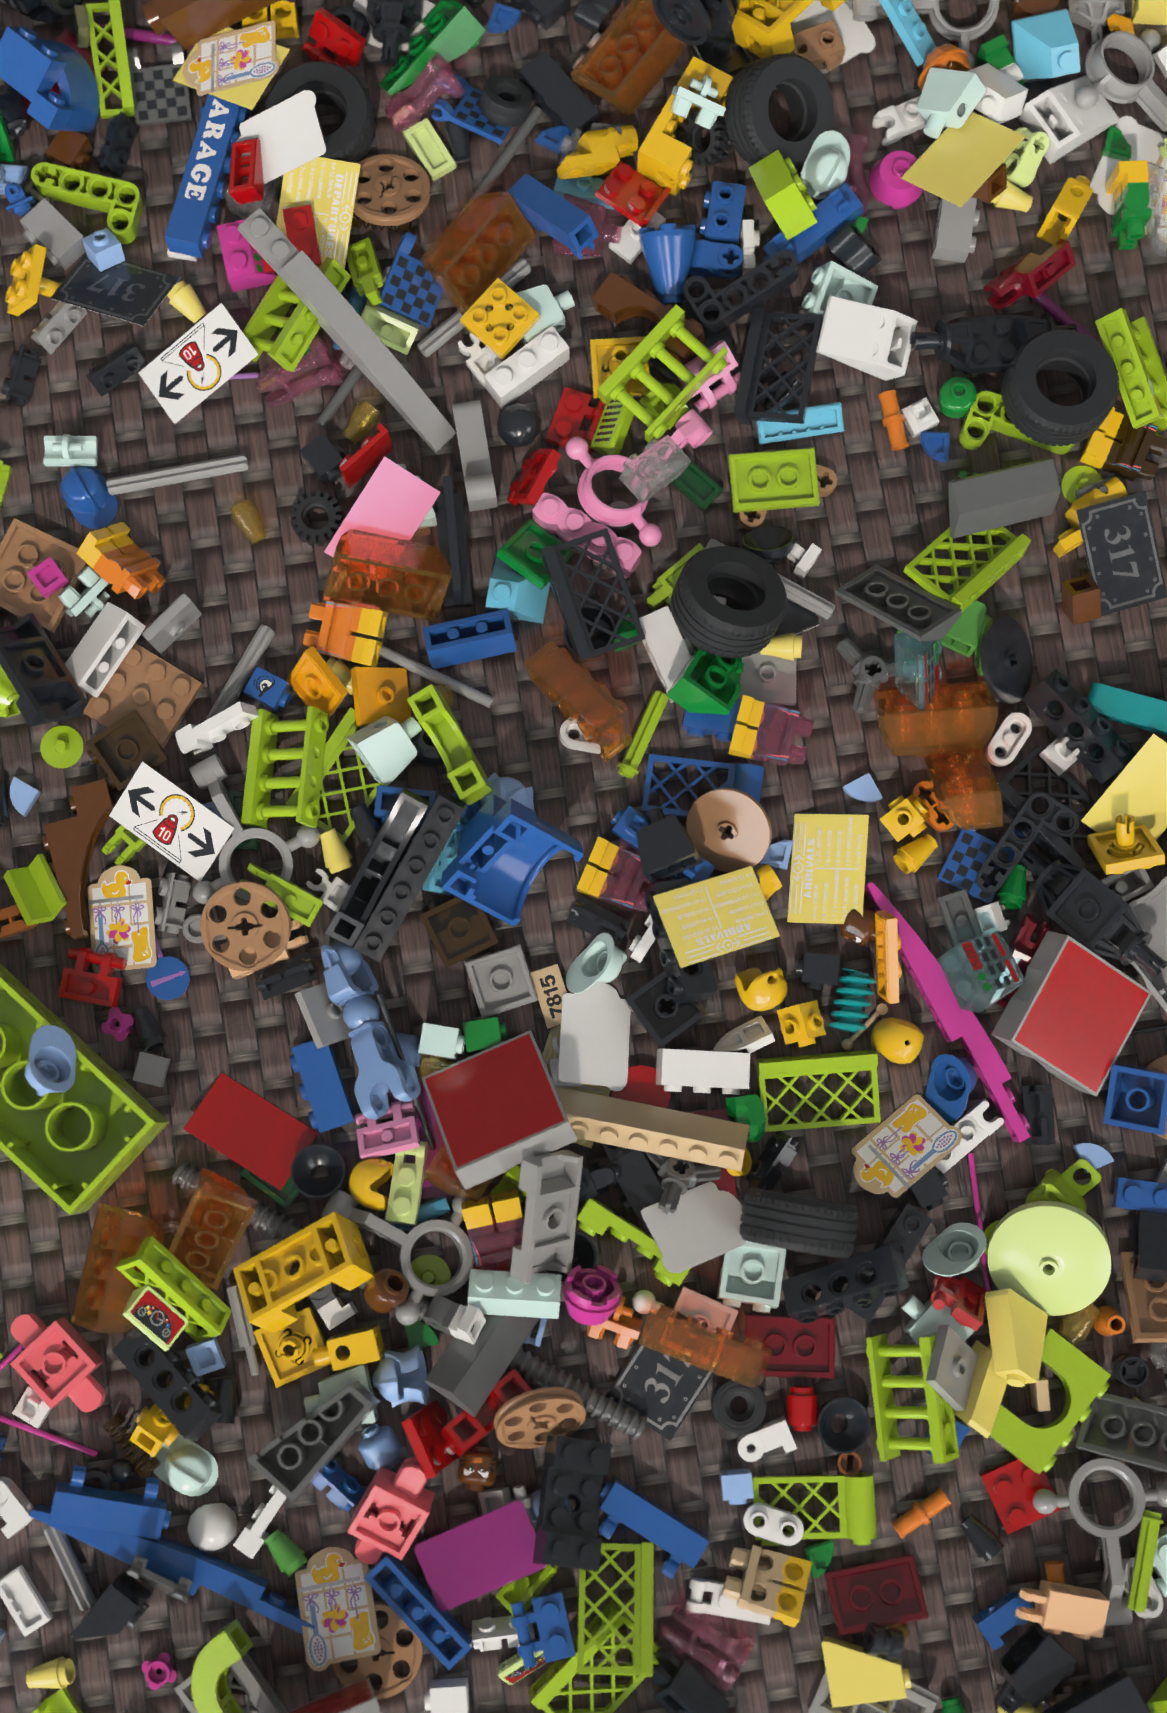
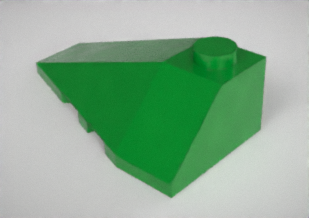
(447, 31)
(708, 683)

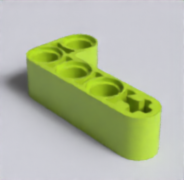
(86, 196)
(995, 421)

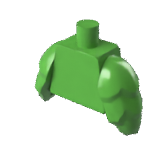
(967, 632)

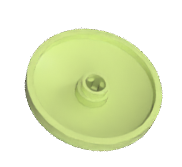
(1050, 1256)

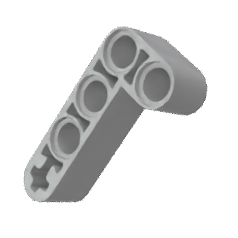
(474, 455)

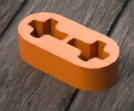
(924, 785)
(15, 927)

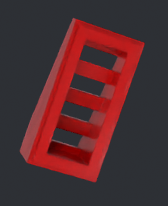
(249, 189)

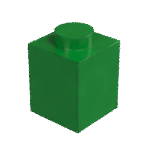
(484, 1034)

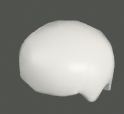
(212, 1526)

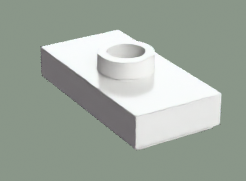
(629, 244)
(24, 1601)

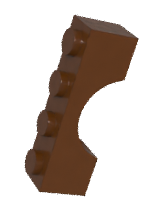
(621, 300)

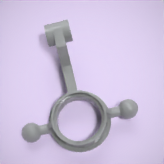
(868, 11)
(1104, 82)
(209, 775)
(408, 1310)
(1113, 1580)

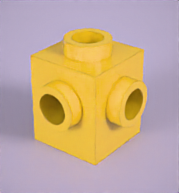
(899, 824)
(801, 1023)
(153, 1430)

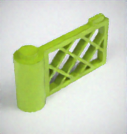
(855, 1502)

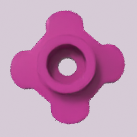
(126, 1024)
(150, 1669)

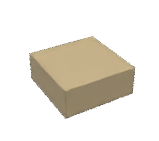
(1040, 1395)

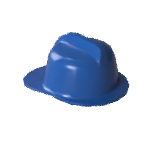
(88, 498)
(950, 1085)

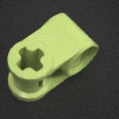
(1026, 158)

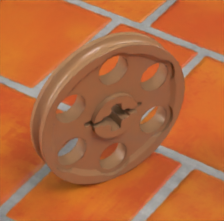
(395, 190)
(235, 915)
(536, 1421)
(384, 1663)

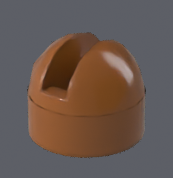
(843, 1464)

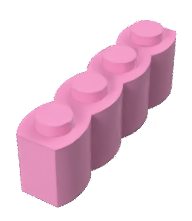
(572, 523)

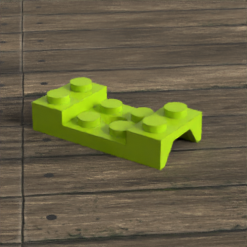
(597, 1217)

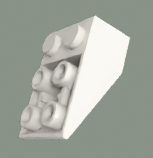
(1064, 120)
(866, 337)

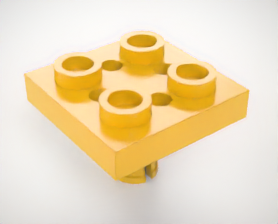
(28, 281)
(507, 325)
(611, 354)
(1126, 847)
(284, 1368)

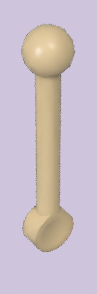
(881, 1009)

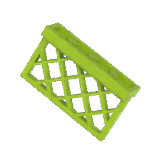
(981, 579)
(333, 749)
(815, 1065)
(642, 1617)
(563, 1670)

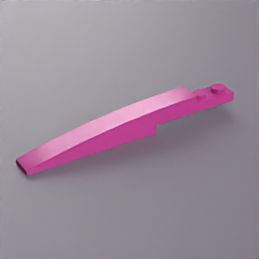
(952, 1020)

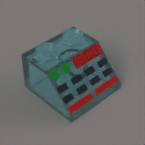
(917, 669)
(981, 971)

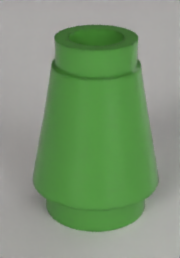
(286, 1553)

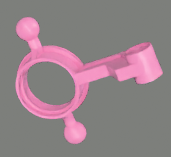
(690, 430)

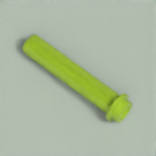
(642, 735)
(1144, 1561)

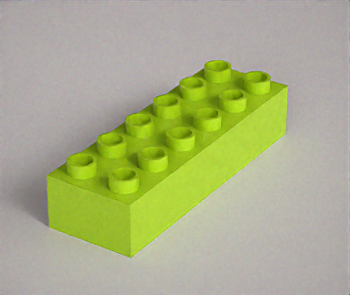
(74, 1138)

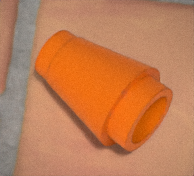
(1104, 1319)

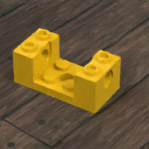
(765, 24)
(661, 155)
(326, 1252)

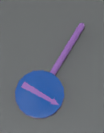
(168, 978)

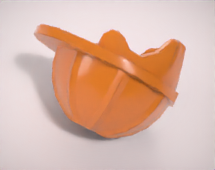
(944, 57)

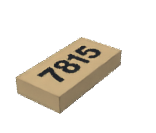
(549, 991)

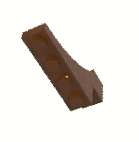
(72, 848)

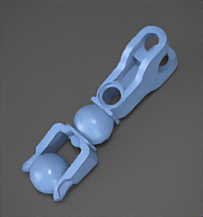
(352, 986)

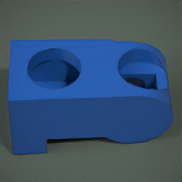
(1000, 1618)

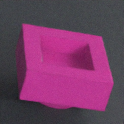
(47, 577)

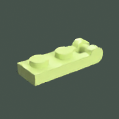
(407, 1186)

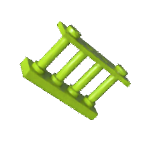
(298, 329)
(654, 347)
(1138, 366)
(260, 768)
(937, 1412)

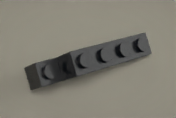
(376, 867)

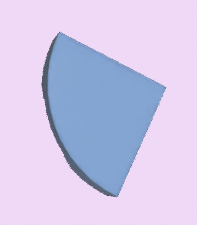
(13, 173)
(863, 789)
(23, 796)
(778, 854)
(1093, 1154)

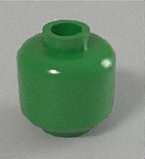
(957, 397)

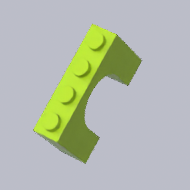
(1081, 1382)

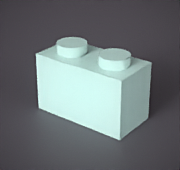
(441, 1041)

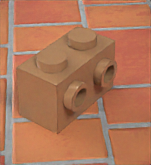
(820, 45)

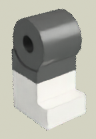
(331, 1306)
(455, 1319)

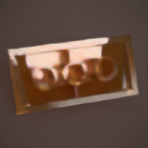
(629, 58)
(478, 247)
(388, 575)
(954, 721)
(965, 789)
(211, 1226)
(102, 1286)

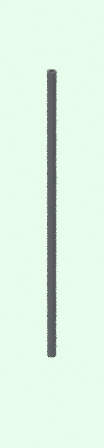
(483, 188)

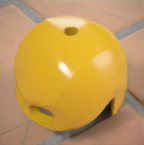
(757, 991)
(890, 1036)
(366, 1179)

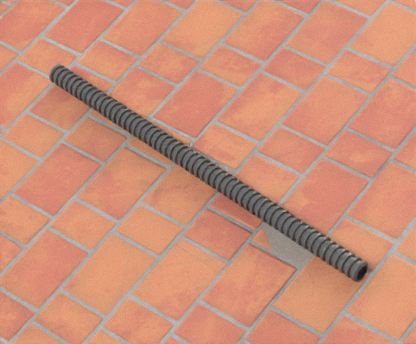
(523, 1362)

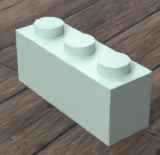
(504, 1295)

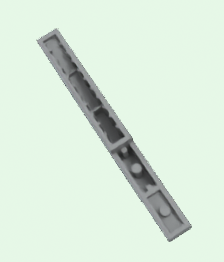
(347, 329)

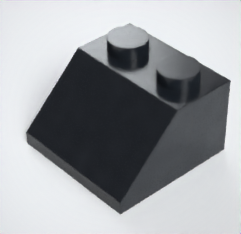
(118, 1606)

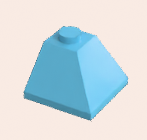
(1045, 45)
(515, 593)

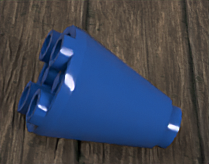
(668, 258)

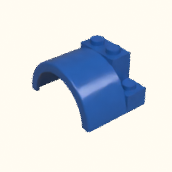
(36, 65)
(502, 856)

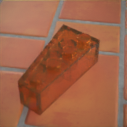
(581, 699)
(706, 1347)

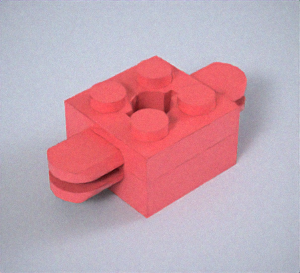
(57, 1362)
(391, 1512)

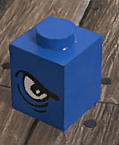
(268, 690)

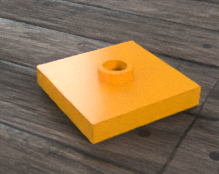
(317, 682)
(380, 694)

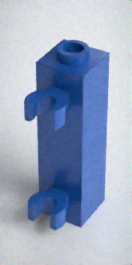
(830, 214)
(554, 215)
(625, 828)
(109, 1509)
(654, 1523)

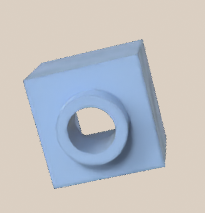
(103, 249)
(736, 1485)

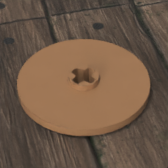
(748, 838)

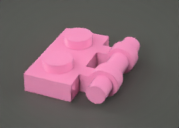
(729, 383)
(390, 1136)

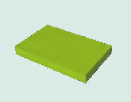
(773, 480)

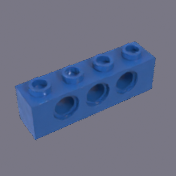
(419, 1609)

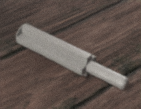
(243, 1328)

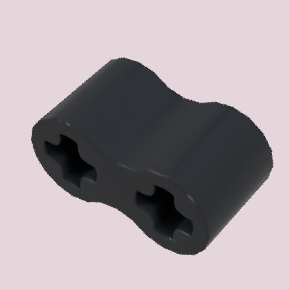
(595, 13)
(853, 249)

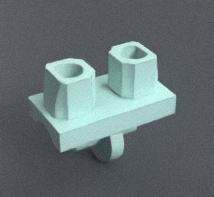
(708, 110)
(70, 450)
(78, 602)

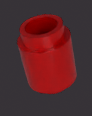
(801, 1407)

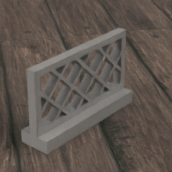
(251, 1681)

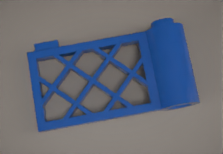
(740, 776)

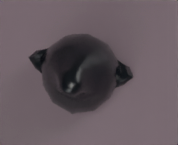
(14, 111)

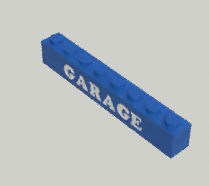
(205, 178)

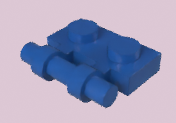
(552, 1626)

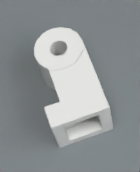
(765, 1438)
(13, 1507)

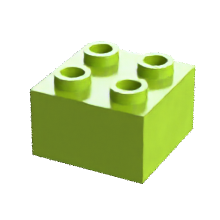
(784, 194)

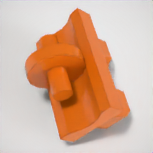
(622, 1322)

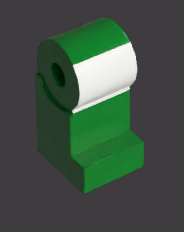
(997, 55)

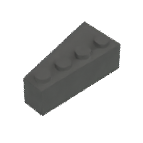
(307, 1447)

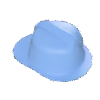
(51, 1060)

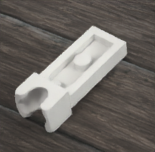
(899, 120)
(201, 736)
(973, 1130)
(254, 1533)

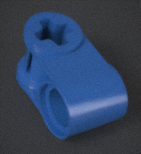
(711, 259)

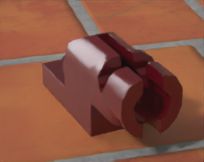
(1030, 275)
(1024, 948)

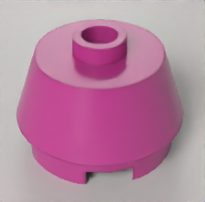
(887, 182)
(591, 1294)

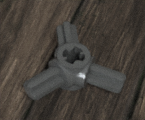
(865, 683)
(679, 1176)

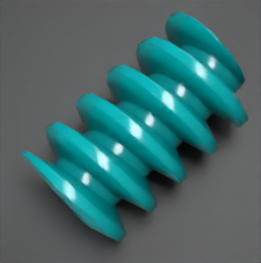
(852, 1001)

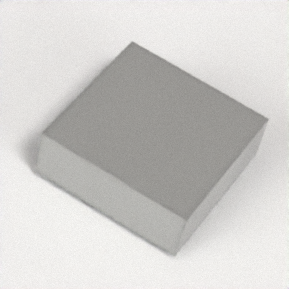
(151, 1069)

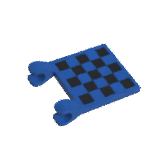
(469, 114)
(409, 286)
(966, 859)

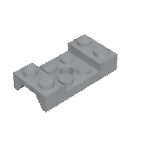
(554, 1188)

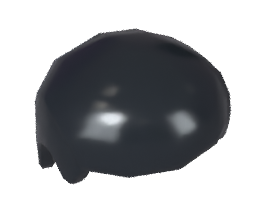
(518, 425)

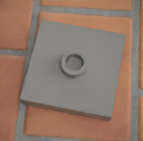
(171, 623)
(769, 679)
(501, 981)
(322, 1016)
(951, 1367)

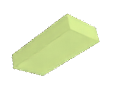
(429, 149)

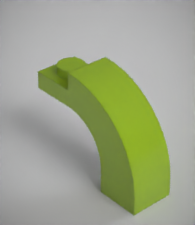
(211, 1668)

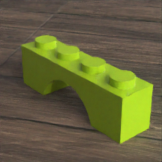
(443, 729)

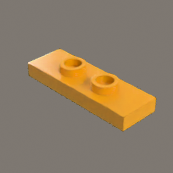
(887, 963)

